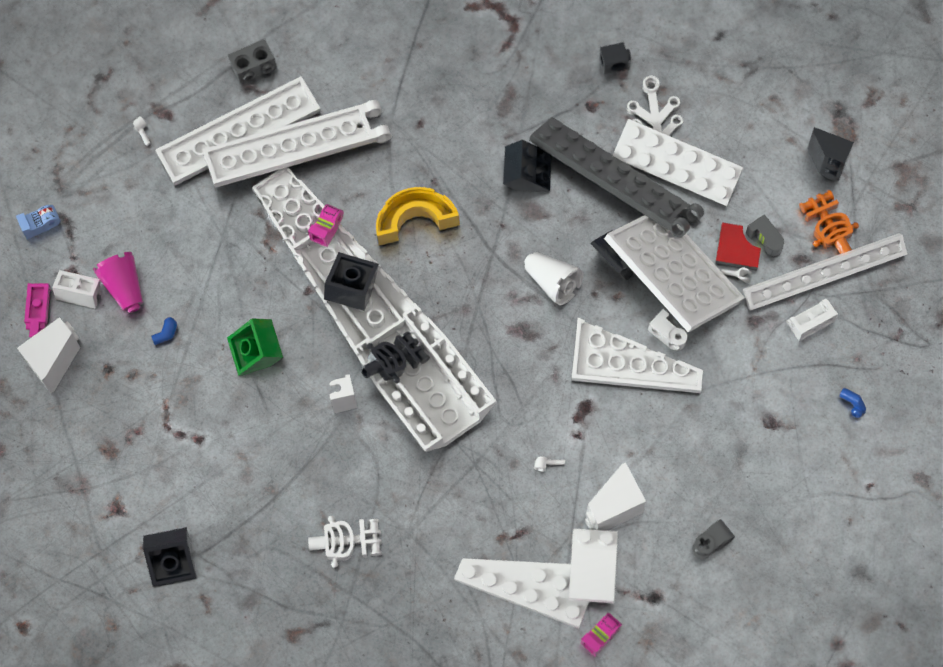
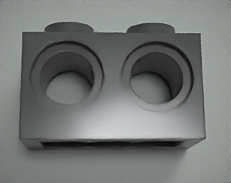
(249, 56)

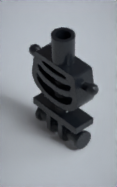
(390, 358)

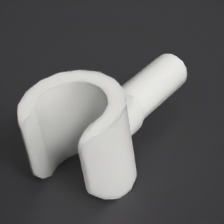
(139, 125)
(740, 273)
(541, 463)

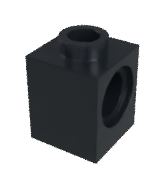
(614, 58)

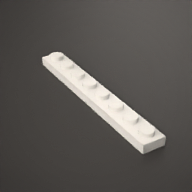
(825, 271)

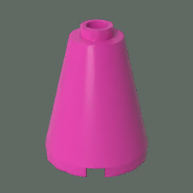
(121, 280)

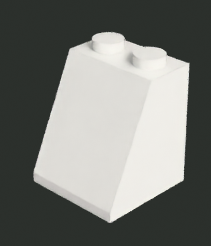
(51, 352)
(616, 501)

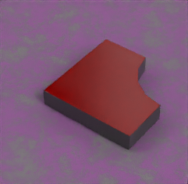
(735, 249)

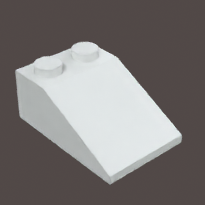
(593, 565)

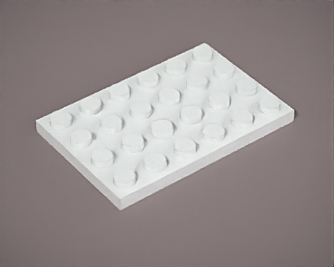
(675, 271)

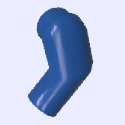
(167, 333)
(856, 400)

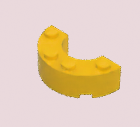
(414, 203)

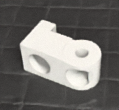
(666, 332)

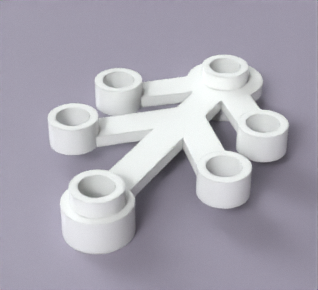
(655, 117)

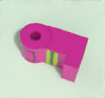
(326, 225)
(601, 634)

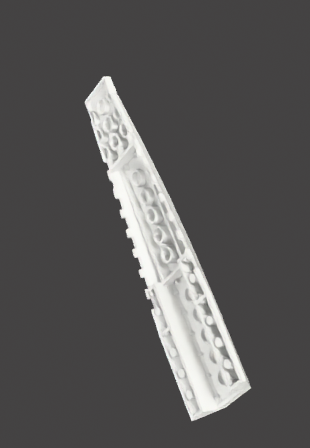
(437, 397)

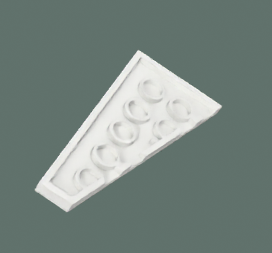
(621, 361)
(526, 584)

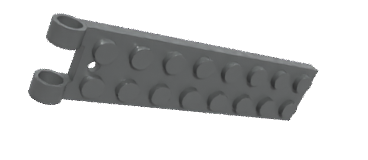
(616, 176)

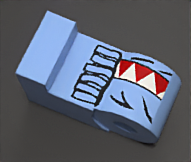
(38, 221)

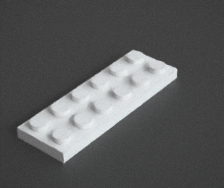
(678, 162)

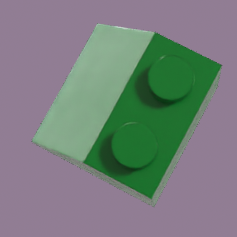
(254, 346)

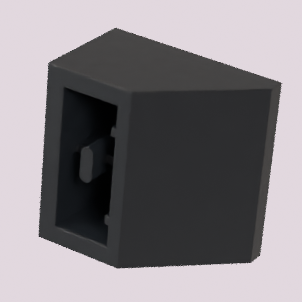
(527, 167)

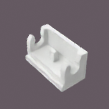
(76, 289)
(812, 319)
(345, 398)

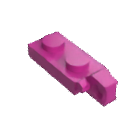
(37, 307)

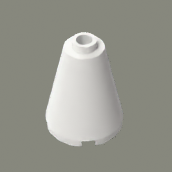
(554, 276)

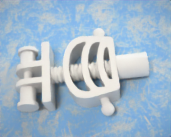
(325, 542)

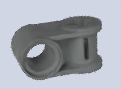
(715, 537)

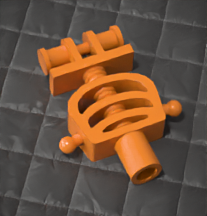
(838, 230)

